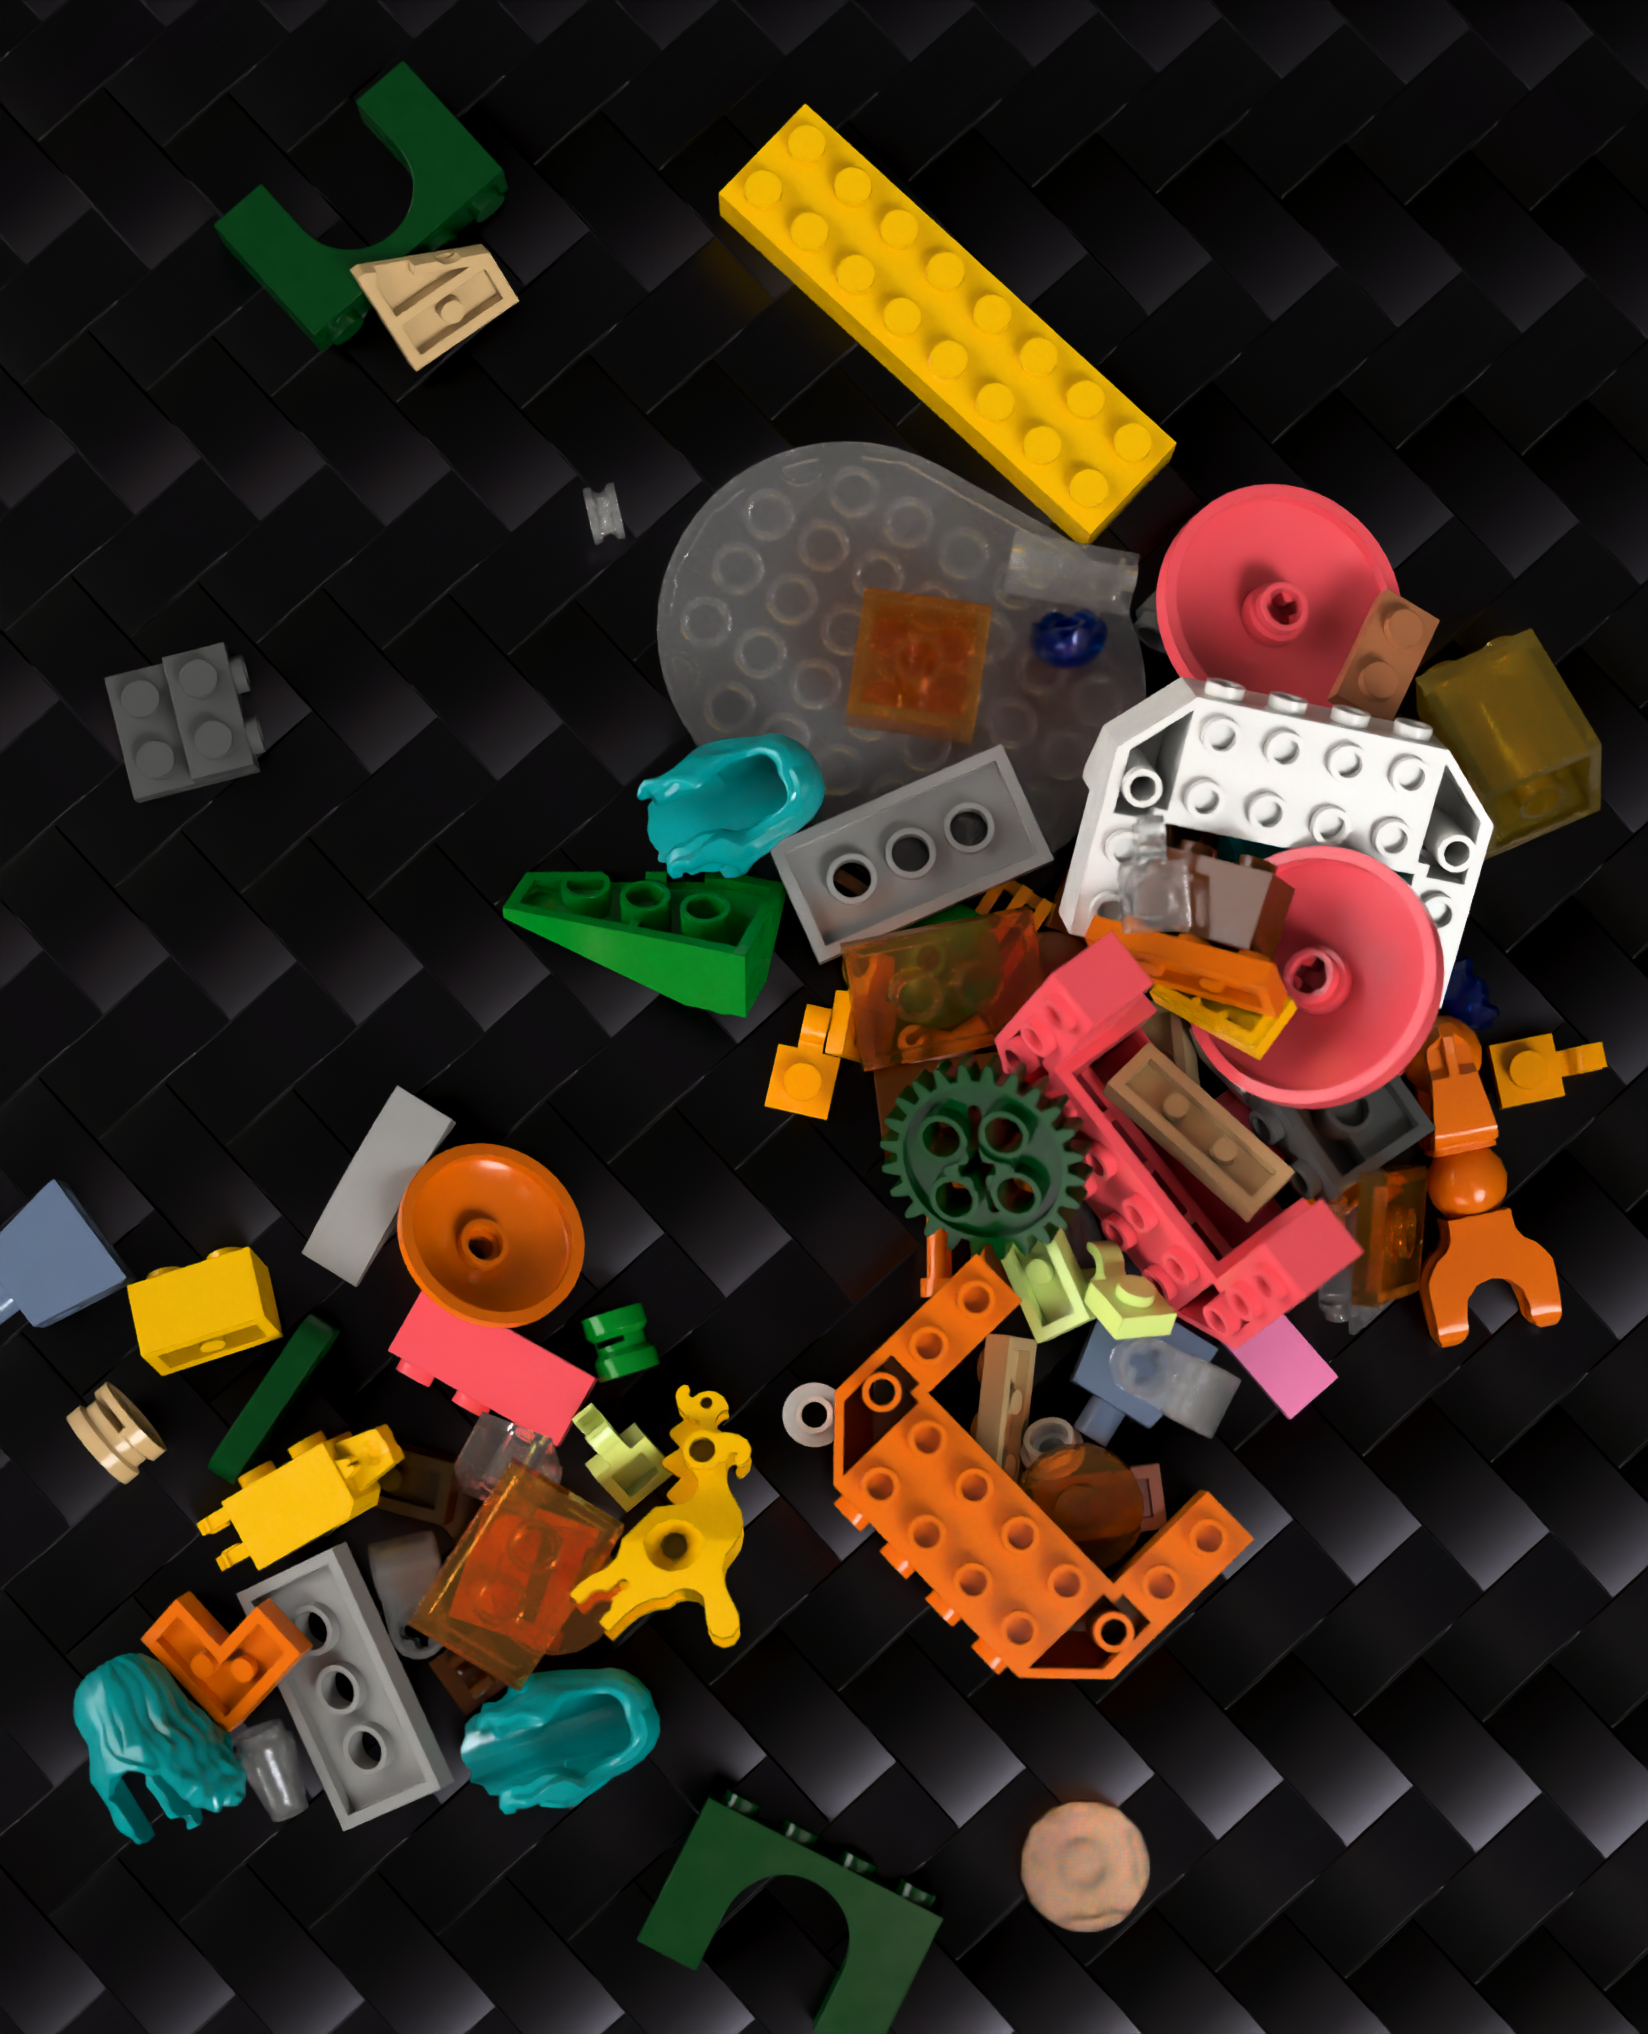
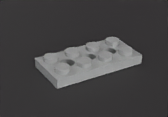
(920, 811)
(382, 1699)

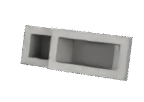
(371, 1189)

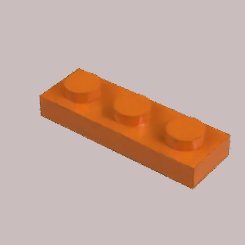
(1199, 969)

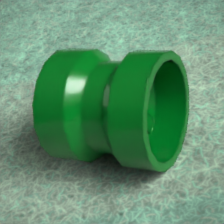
(620, 1342)

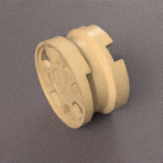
(116, 1433)

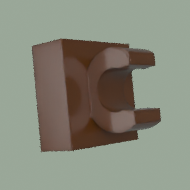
(465, 1681)

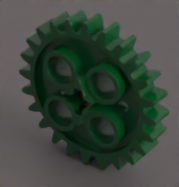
(933, 1159)

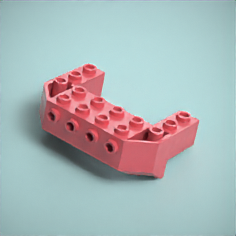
(1176, 1231)

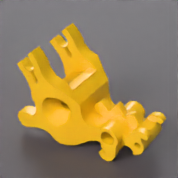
(686, 1546)

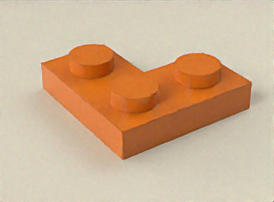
(224, 1670)

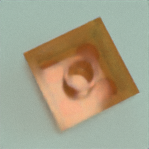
(918, 665)

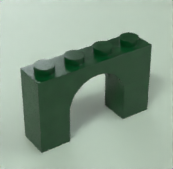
(450, 188)
(737, 1847)

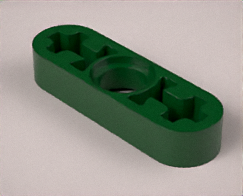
(273, 1398)

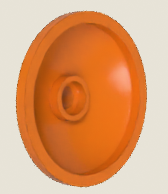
(507, 1210)

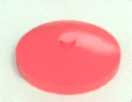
(1269, 590)
(1363, 979)

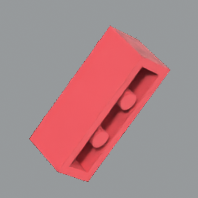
(492, 1370)

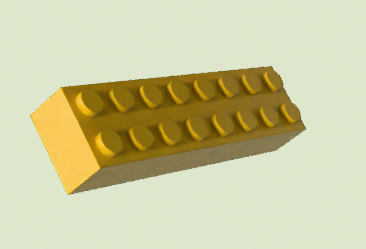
(945, 326)

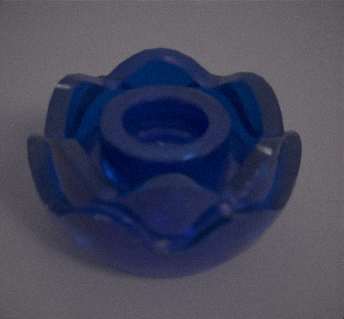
(1068, 640)
(1469, 997)

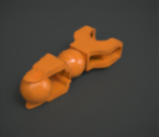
(1468, 1188)

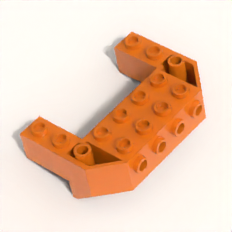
(978, 1532)

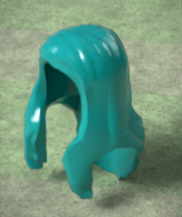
(731, 803)
(145, 1724)
(560, 1737)

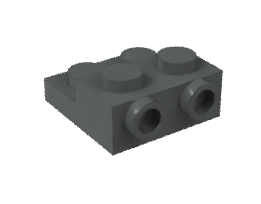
(185, 722)
(1339, 1142)

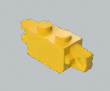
(305, 1497)

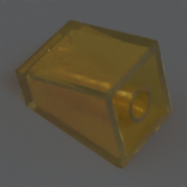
(1515, 737)

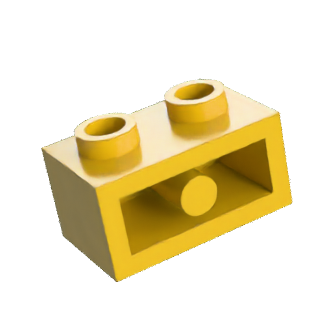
(204, 1310)

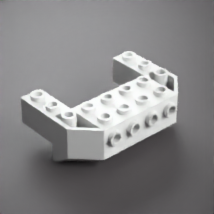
(1283, 779)

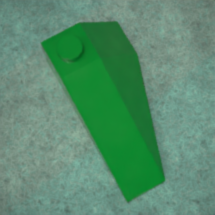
(683, 939)

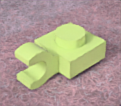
(1122, 1302)
(624, 1463)

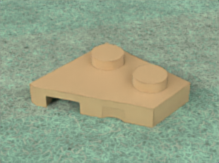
(435, 298)

